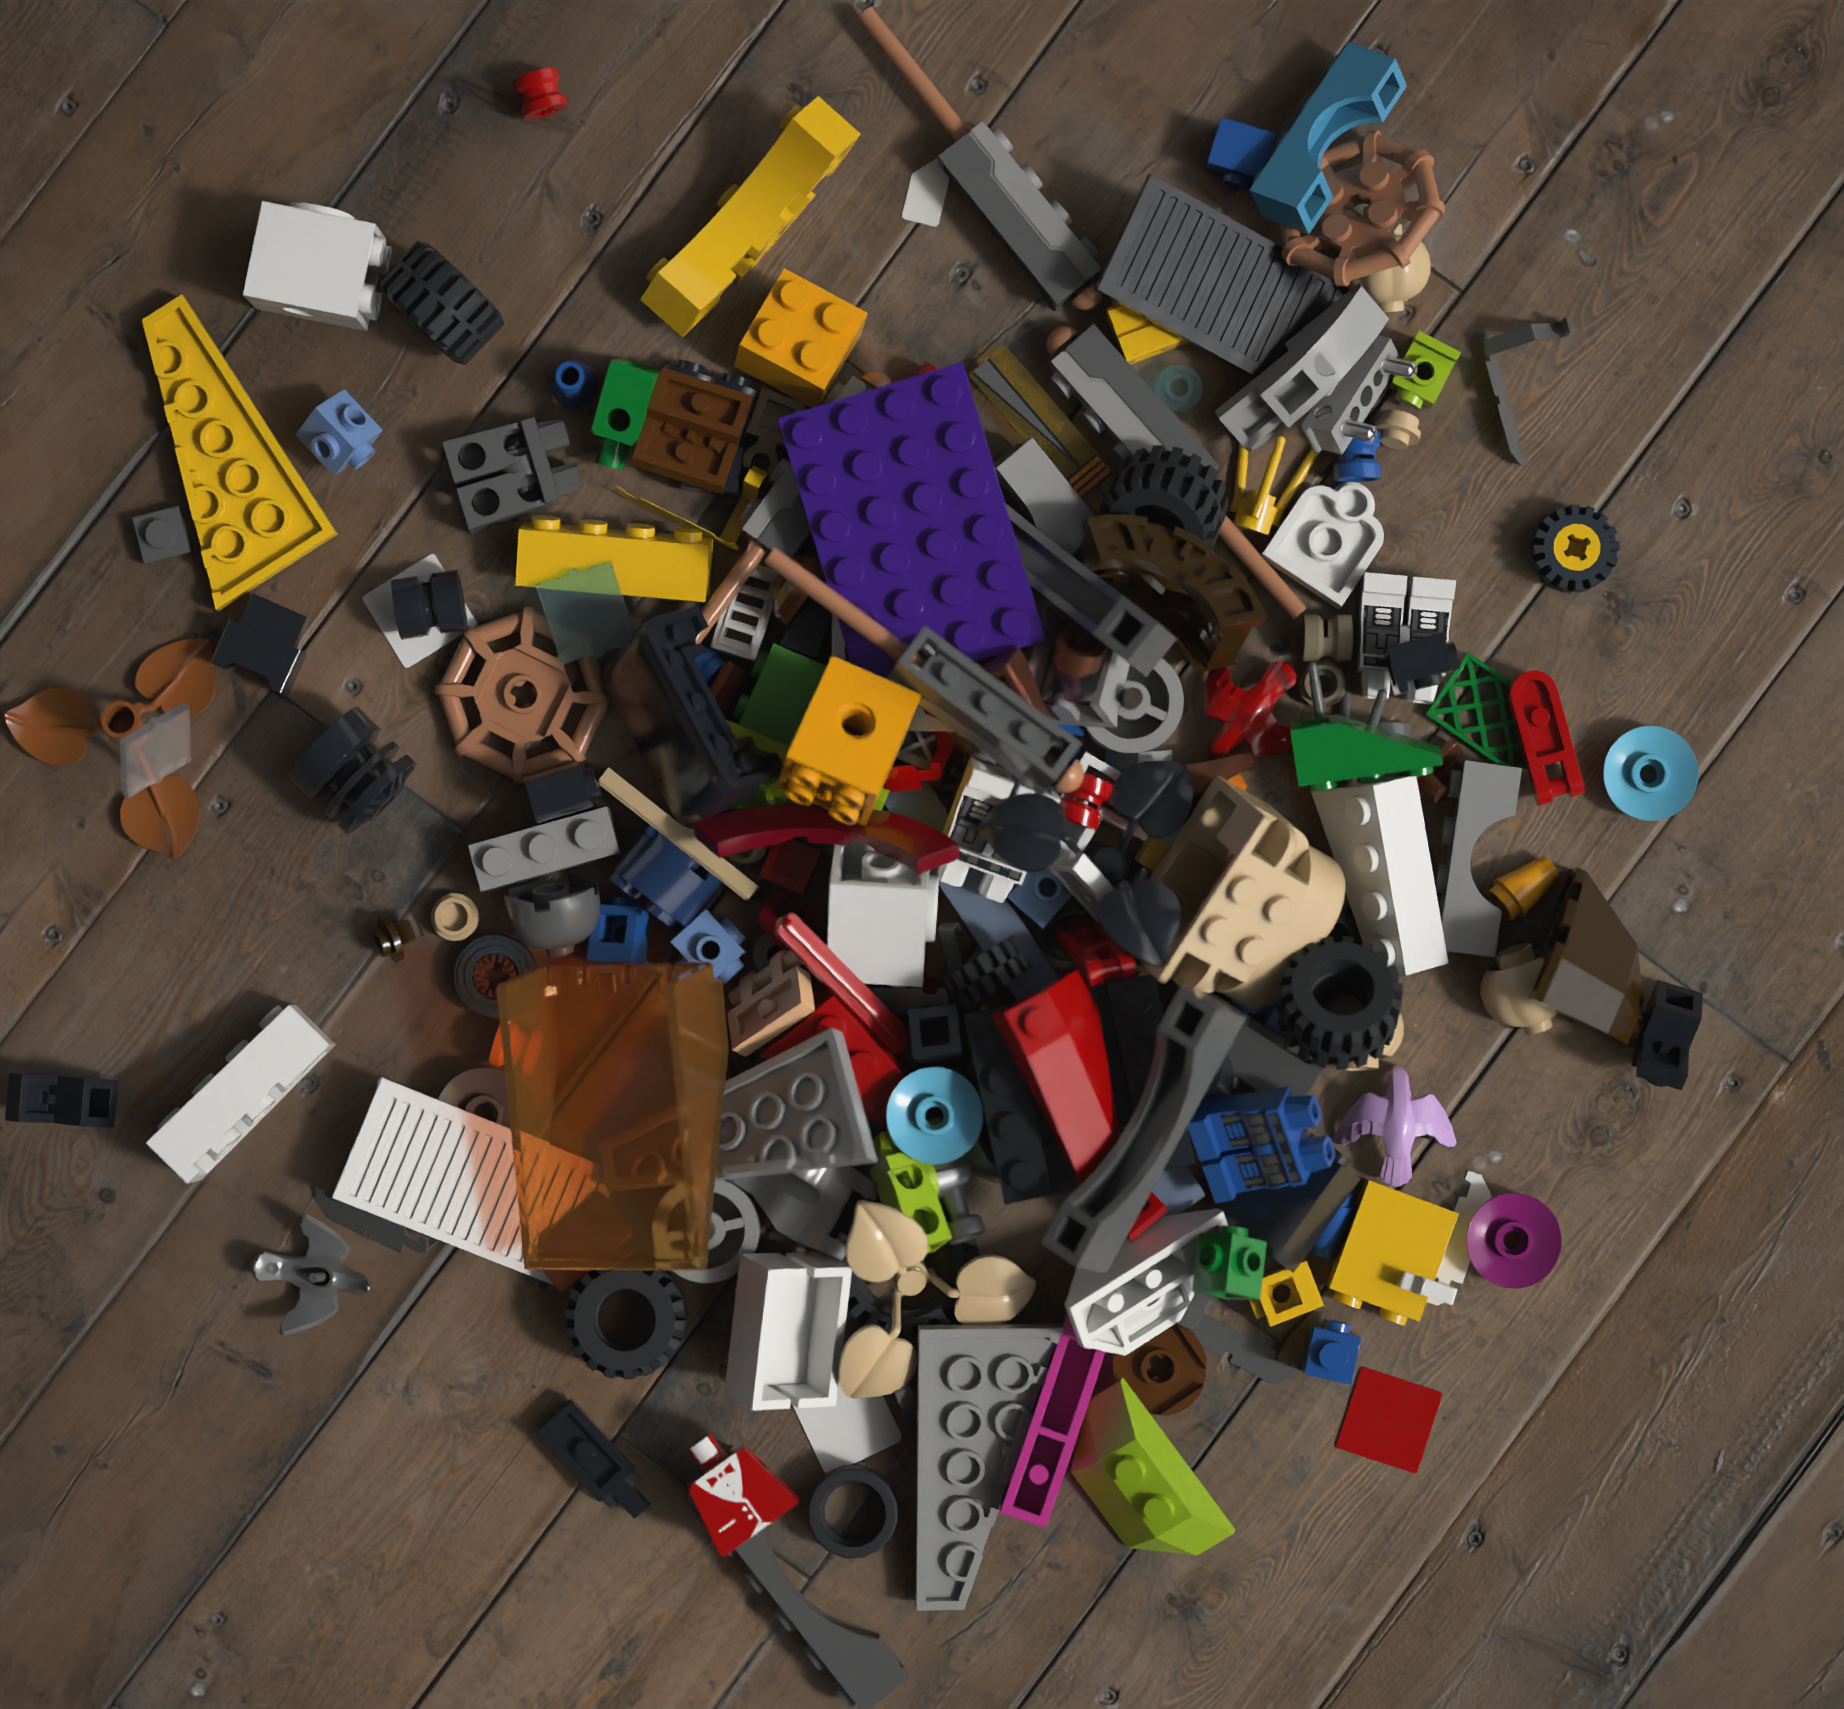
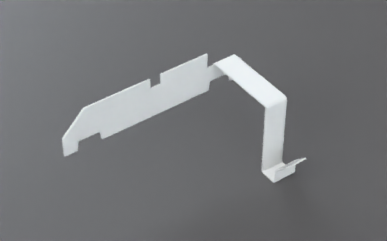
(1456, 1258)

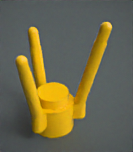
(1257, 509)

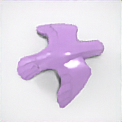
(1398, 1120)

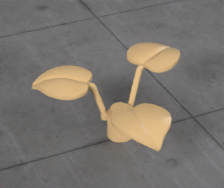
(892, 1247)

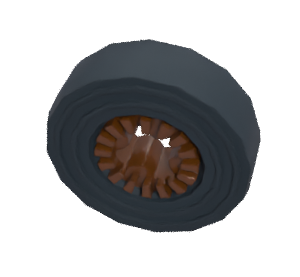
(482, 955)

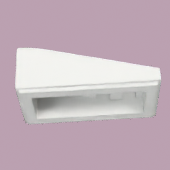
(736, 648)

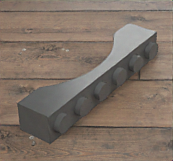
(1090, 599)
(1186, 1058)
(856, 1657)

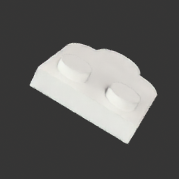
(1328, 540)

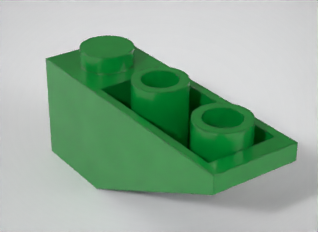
(1345, 748)

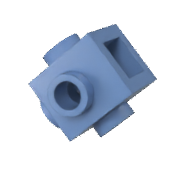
(340, 433)
(707, 929)

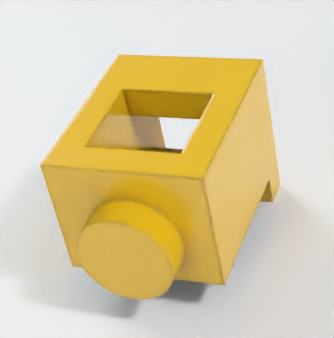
(1302, 1299)

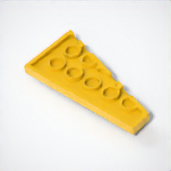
(237, 478)

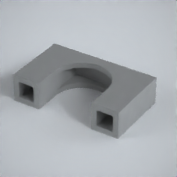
(1043, 494)

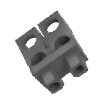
(525, 478)

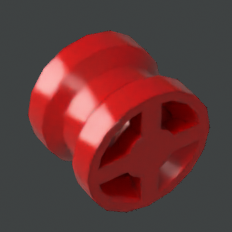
(540, 93)

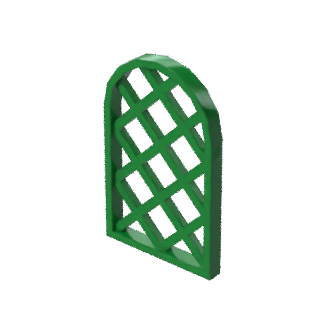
(1449, 686)

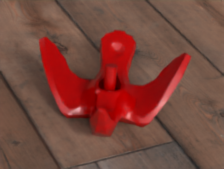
(1248, 714)

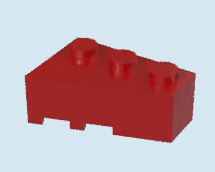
(873, 1065)

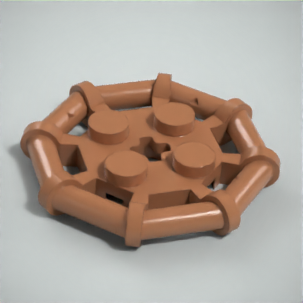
(1386, 209)
(497, 704)

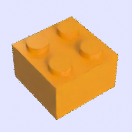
(800, 339)

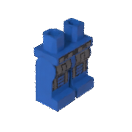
(1258, 1141)

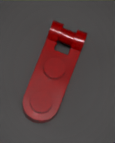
(1544, 736)
(1092, 950)

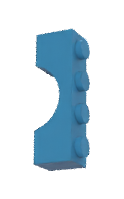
(1356, 91)

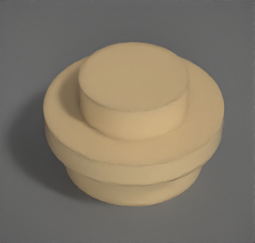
(1398, 429)
(455, 917)

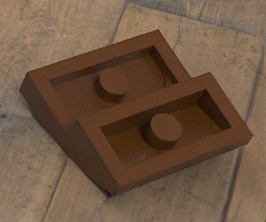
(692, 430)

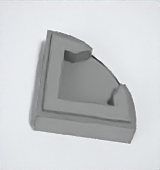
(1121, 761)

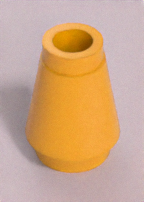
(1522, 888)

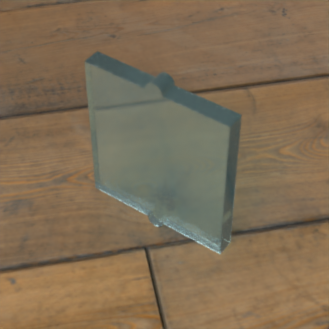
(585, 612)

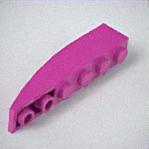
(1052, 1429)

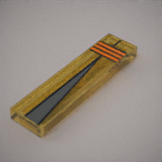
(1036, 416)

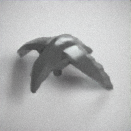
(317, 1274)

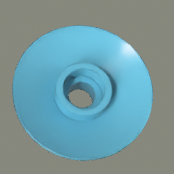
(1674, 767)
(938, 1089)

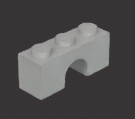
(545, 849)

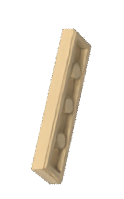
(677, 834)

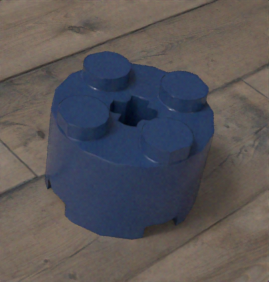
(666, 876)

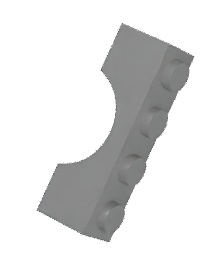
(1481, 797)

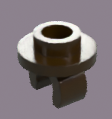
(391, 939)

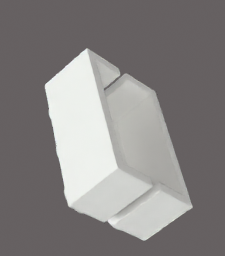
(787, 1330)

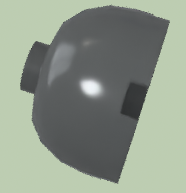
(554, 914)

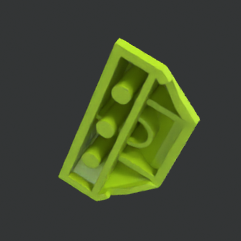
(1142, 1478)

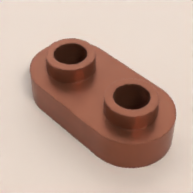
(1078, 651)

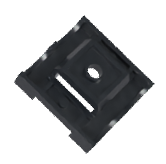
(1015, 1123)

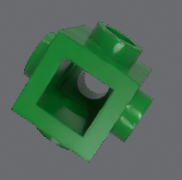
(1229, 1264)

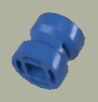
(1361, 469)

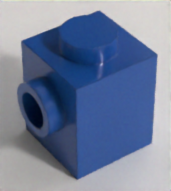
(1239, 153)
(1331, 1351)

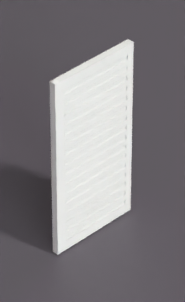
(437, 1174)

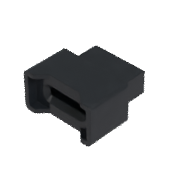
(264, 643)

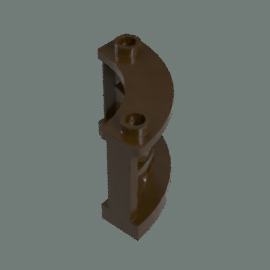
(1193, 598)

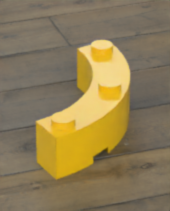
(750, 216)

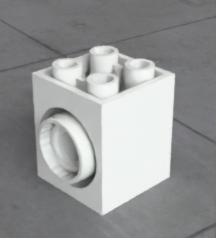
(316, 265)
(880, 916)

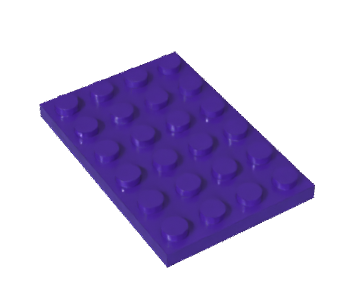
(913, 517)

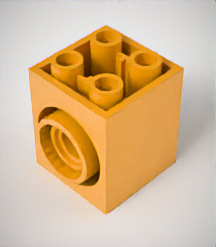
(848, 742)

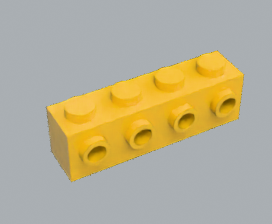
(643, 561)

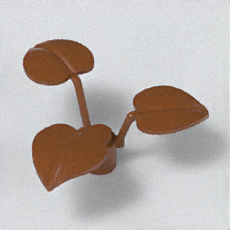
(57, 720)

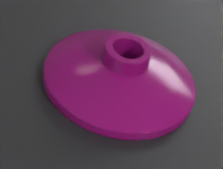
(1538, 1245)

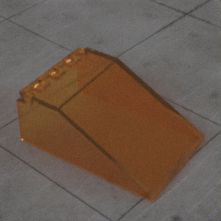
(615, 1112)

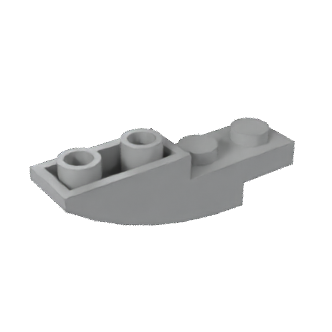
(1308, 371)

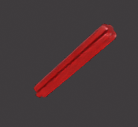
(843, 983)

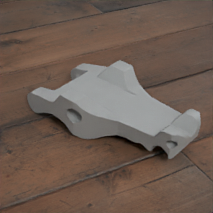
(809, 1203)

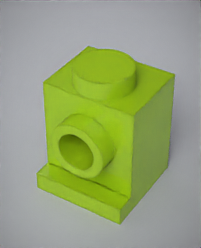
(1438, 357)

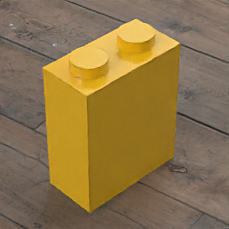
(1384, 1238)

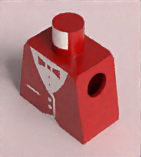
(736, 1493)

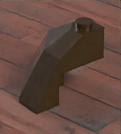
(1591, 965)

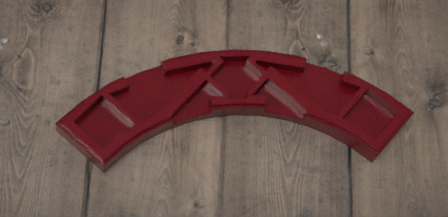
(886, 832)

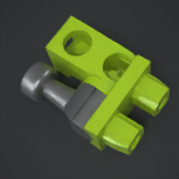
(915, 1191)

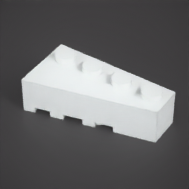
(1387, 868)
(241, 1094)

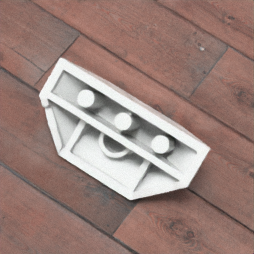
(1144, 1286)

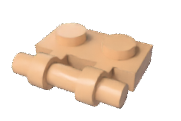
(769, 1002)

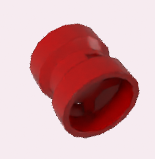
(1092, 791)

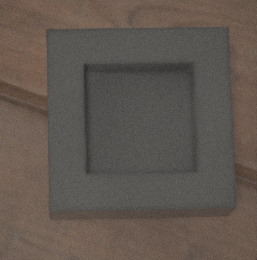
(162, 535)

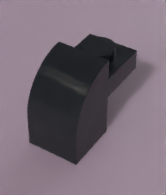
(1665, 1041)
(61, 1099)

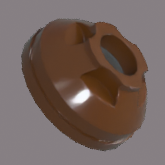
(786, 597)

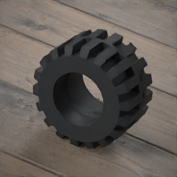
(441, 302)
(1170, 482)
(1345, 969)
(626, 1360)

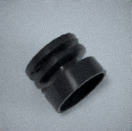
(352, 770)

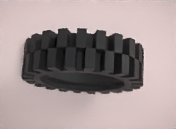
(940, 1311)

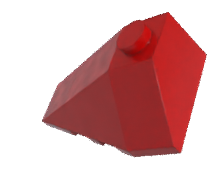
(1065, 1064)

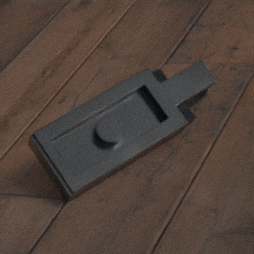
(593, 1458)

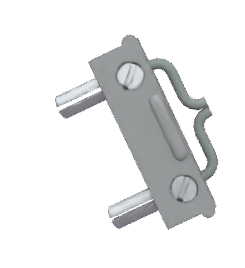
(1343, 409)

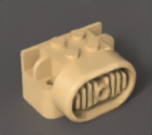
(1245, 897)

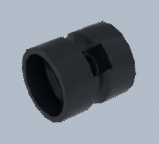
(429, 604)

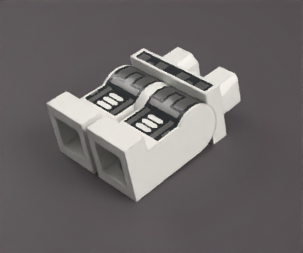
(1381, 625)
(979, 792)

